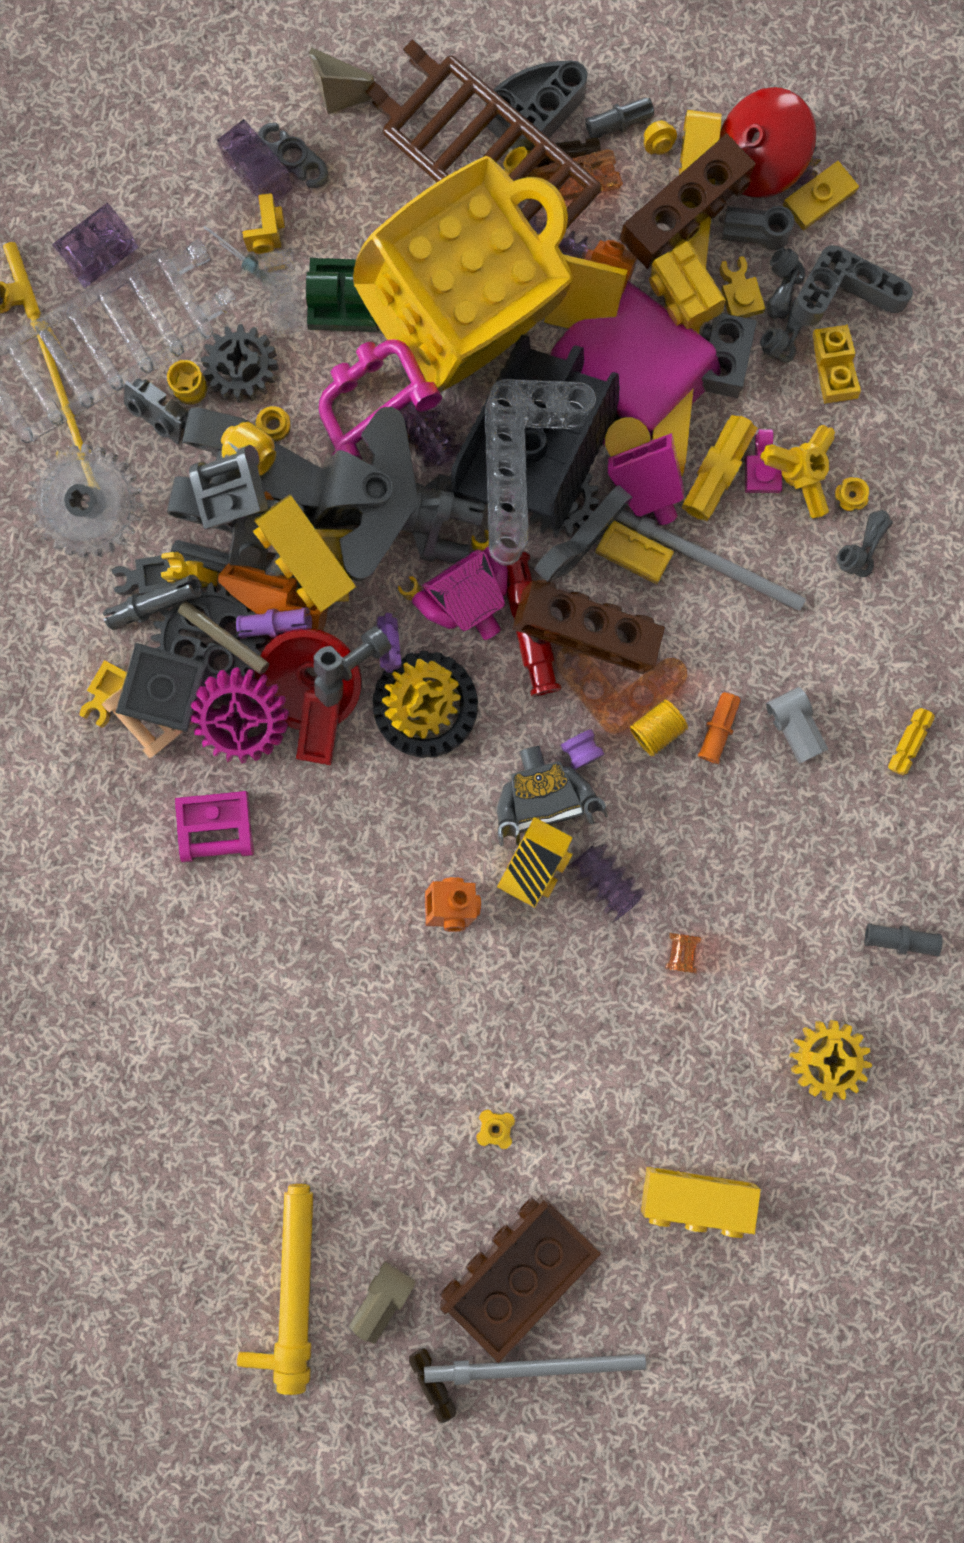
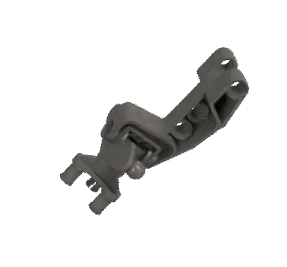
(346, 492)

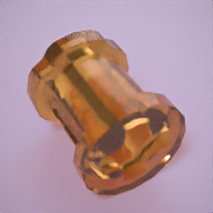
(688, 962)

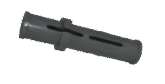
(142, 606)

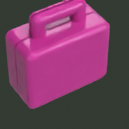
(648, 351)

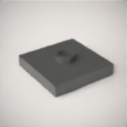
(160, 687)

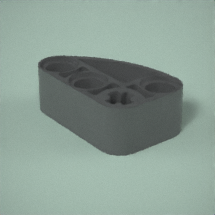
(540, 88)

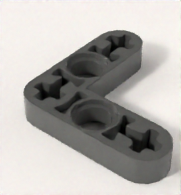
(845, 276)
(567, 555)

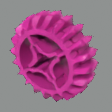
(213, 720)

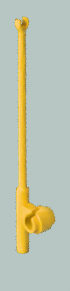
(22, 294)

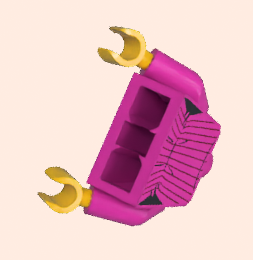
(464, 592)

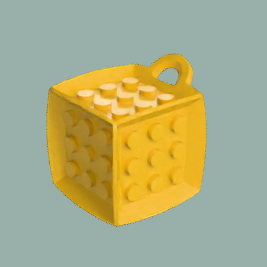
(465, 269)

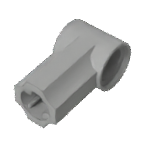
(795, 720)

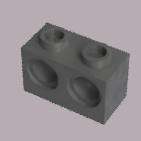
(731, 356)

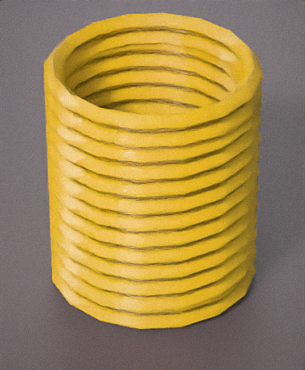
(659, 727)

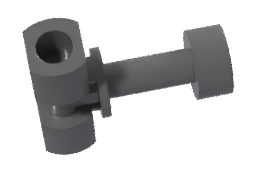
(333, 668)

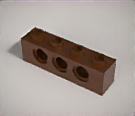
(721, 162)
(536, 620)

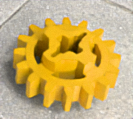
(416, 698)
(831, 1045)

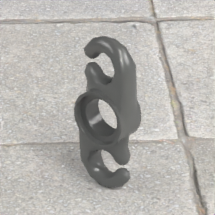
(307, 161)

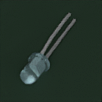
(249, 262)

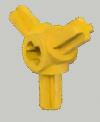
(805, 467)

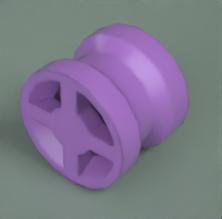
(582, 749)

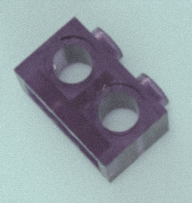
(254, 162)
(95, 245)

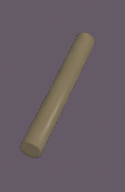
(223, 637)

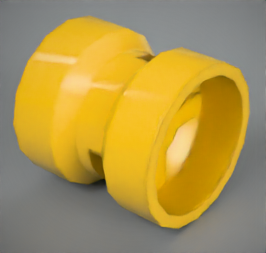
(184, 375)

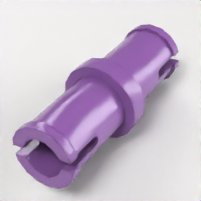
(273, 622)

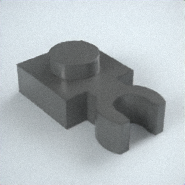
(145, 577)

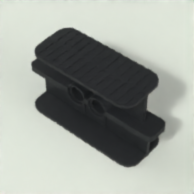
(561, 455)

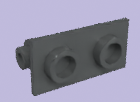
(145, 401)

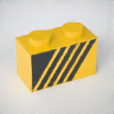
(535, 862)

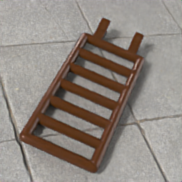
(495, 105)

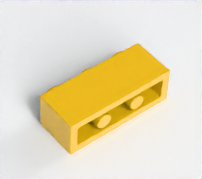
(303, 554)
(700, 1202)

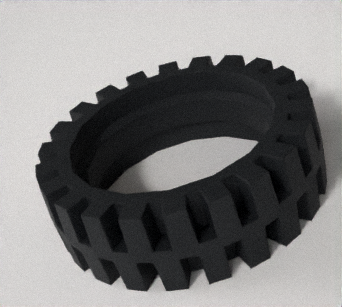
(449, 740)

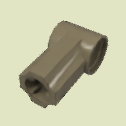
(386, 1294)

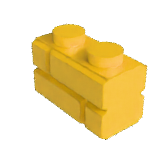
(686, 287)

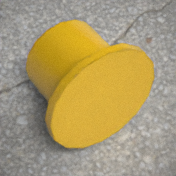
(625, 435)

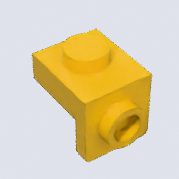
(268, 237)

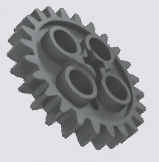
(220, 609)

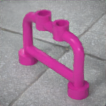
(422, 393)

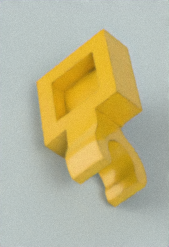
(181, 569)

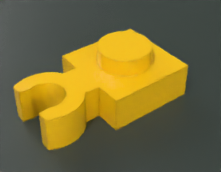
(741, 294)
(105, 683)

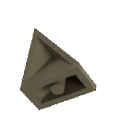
(339, 82)

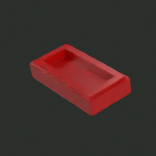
(317, 730)

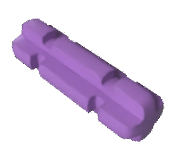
(389, 626)

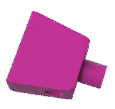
(650, 477)

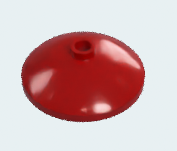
(784, 140)
(288, 663)

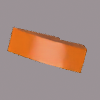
(266, 592)

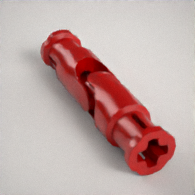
(535, 656)

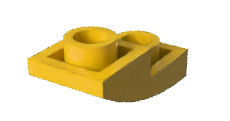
(835, 363)

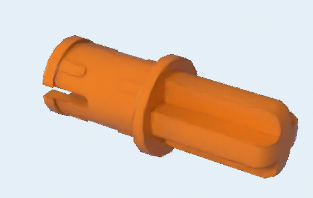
(719, 727)

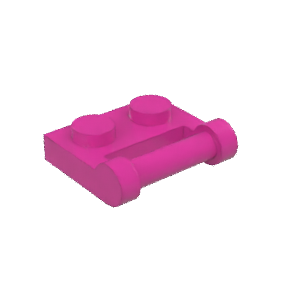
(213, 813)

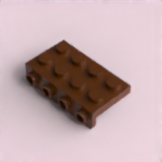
(518, 1277)

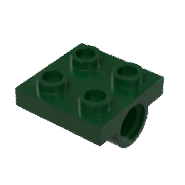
(334, 299)

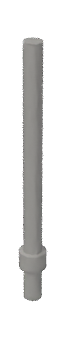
(647, 528)
(462, 1372)

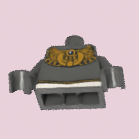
(544, 792)

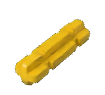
(911, 741)

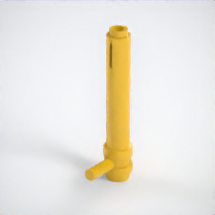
(292, 1348)

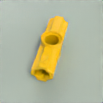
(719, 467)

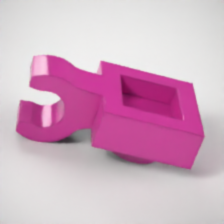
(758, 476)

